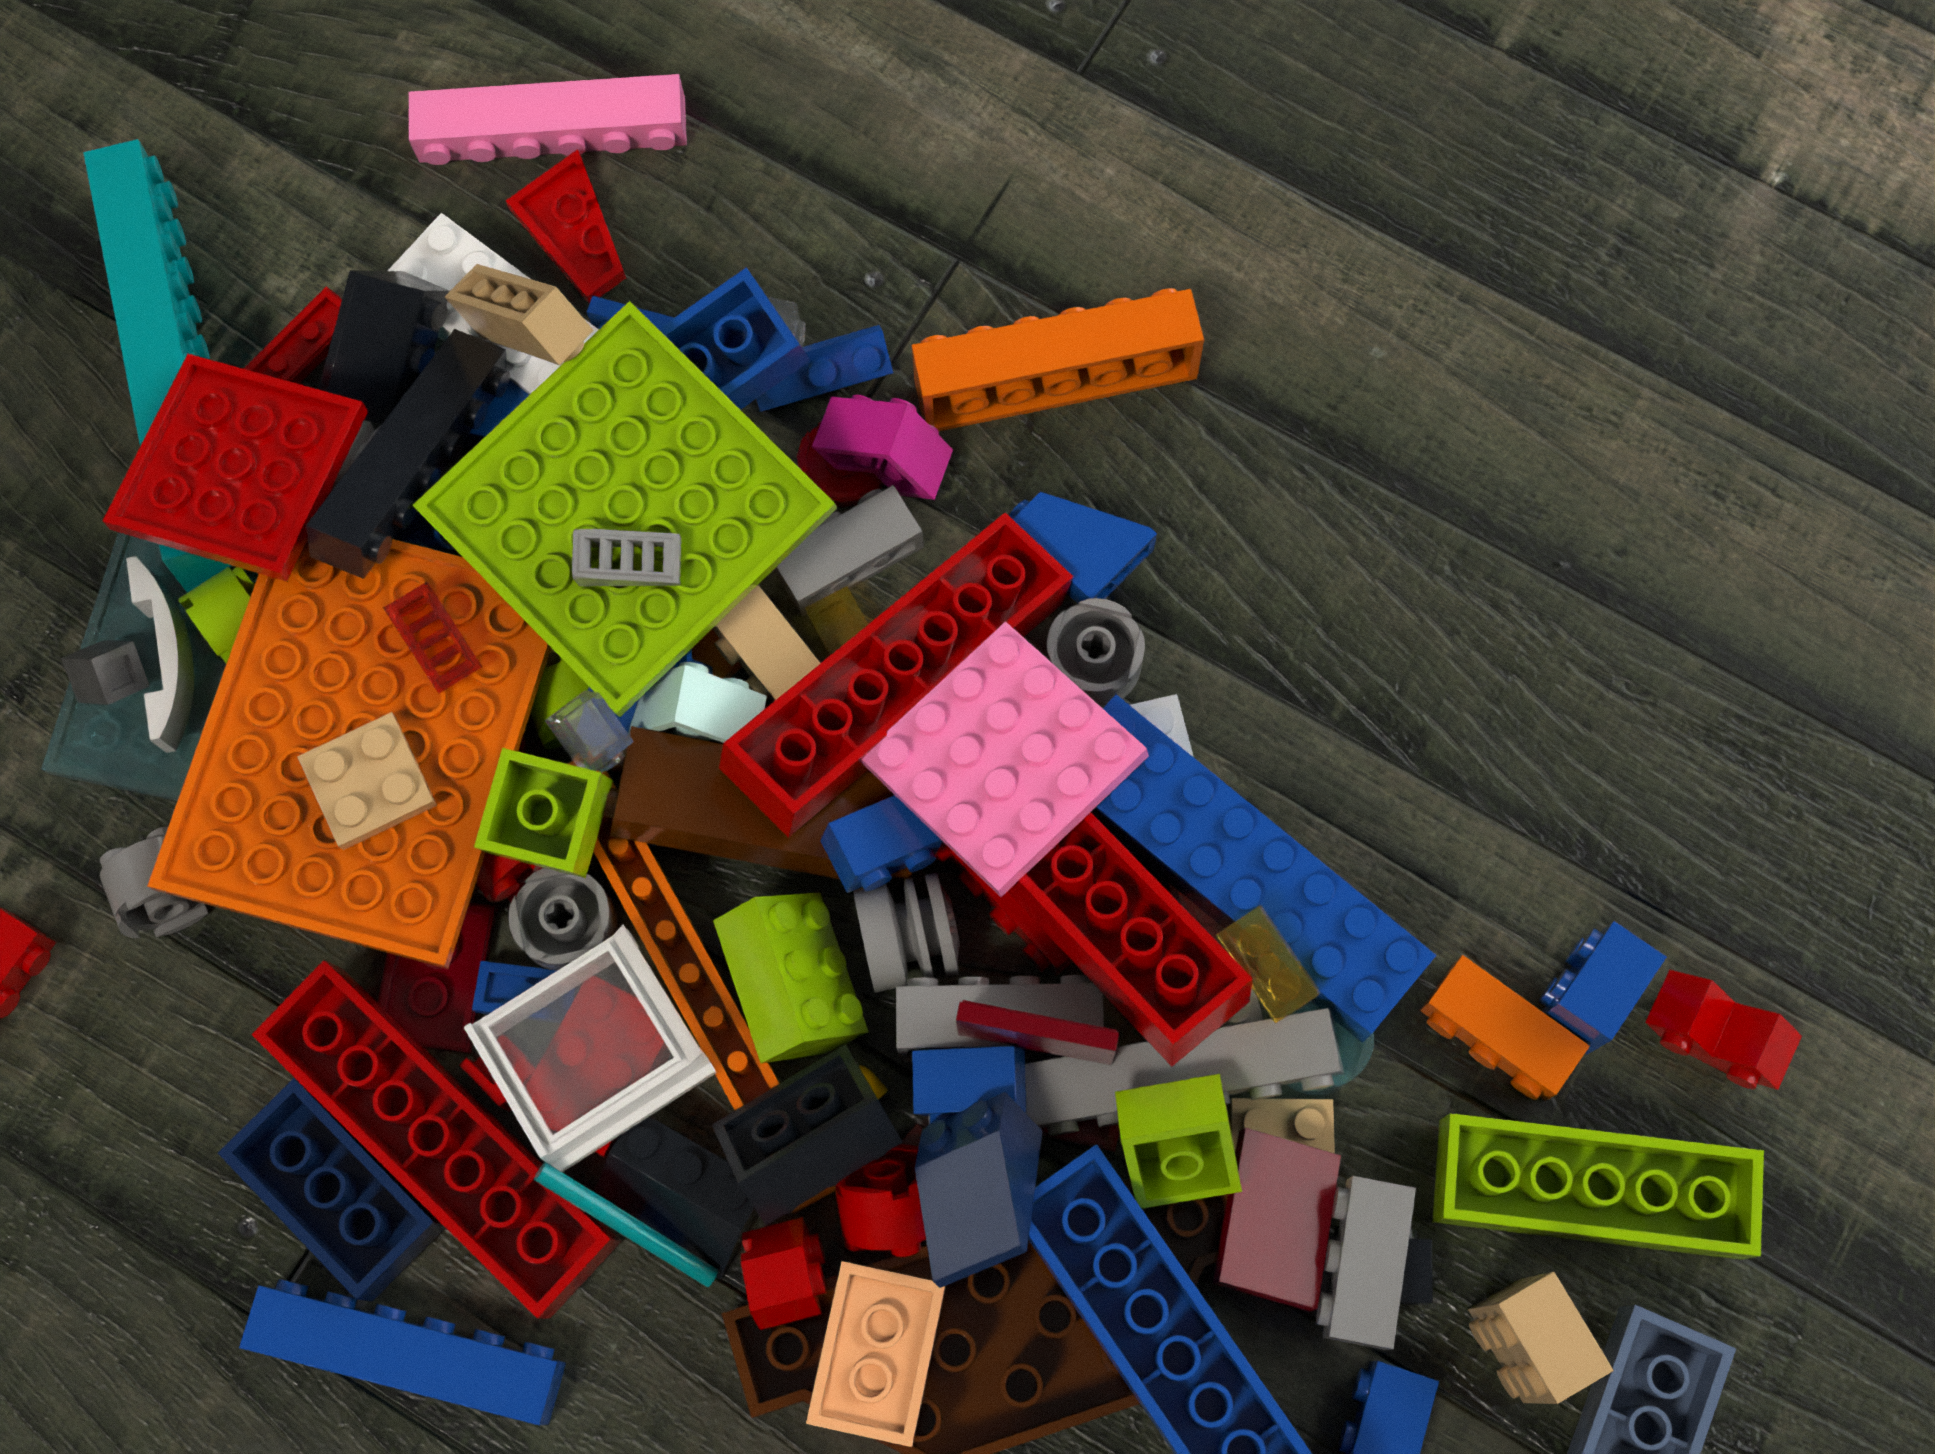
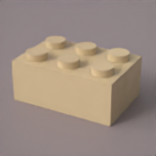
(1538, 1340)

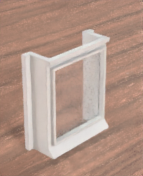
(589, 1052)

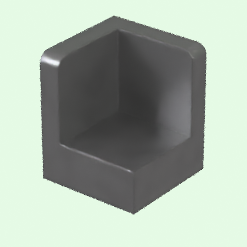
(105, 672)

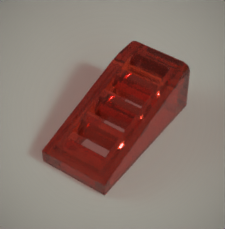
(412, 601)

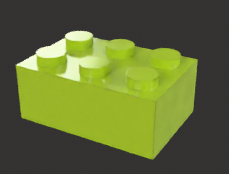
(790, 976)

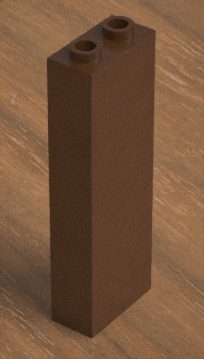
(683, 801)

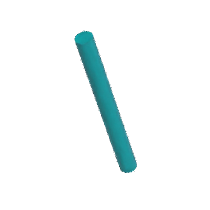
(626, 1224)

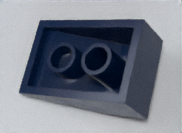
(977, 1187)

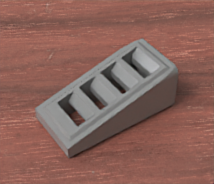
(607, 539)

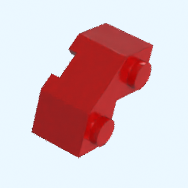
(1735, 1038)
(783, 1273)

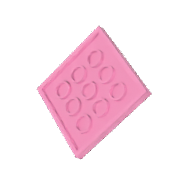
(1004, 758)

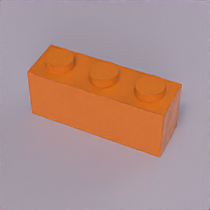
(1503, 1030)

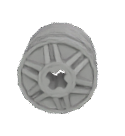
(907, 932)

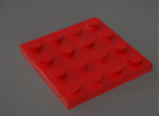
(236, 466)

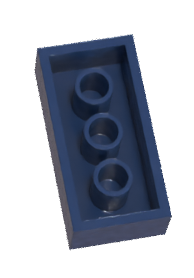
(331, 1192)

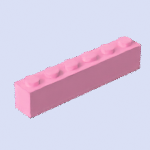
(547, 119)

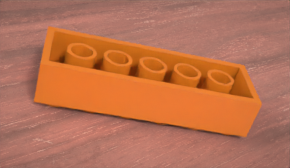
(1058, 359)

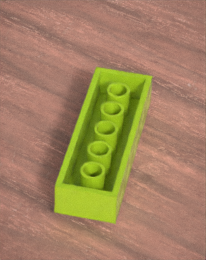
(1599, 1186)

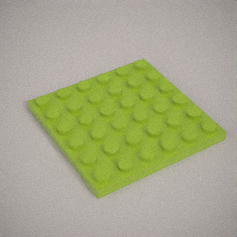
(626, 445)

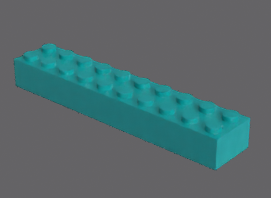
(148, 294)

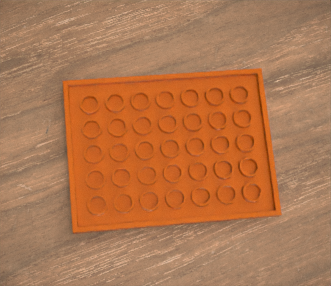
(308, 669)

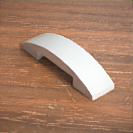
(171, 707)

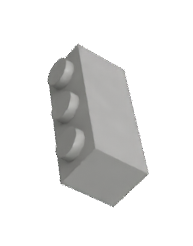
(850, 548)
(1366, 1262)

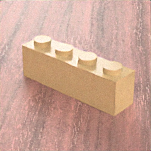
(520, 314)
(764, 645)

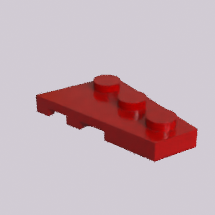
(569, 226)

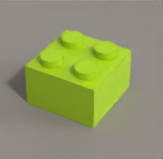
(543, 813)
(1177, 1141)

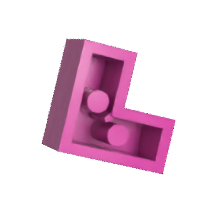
(884, 441)

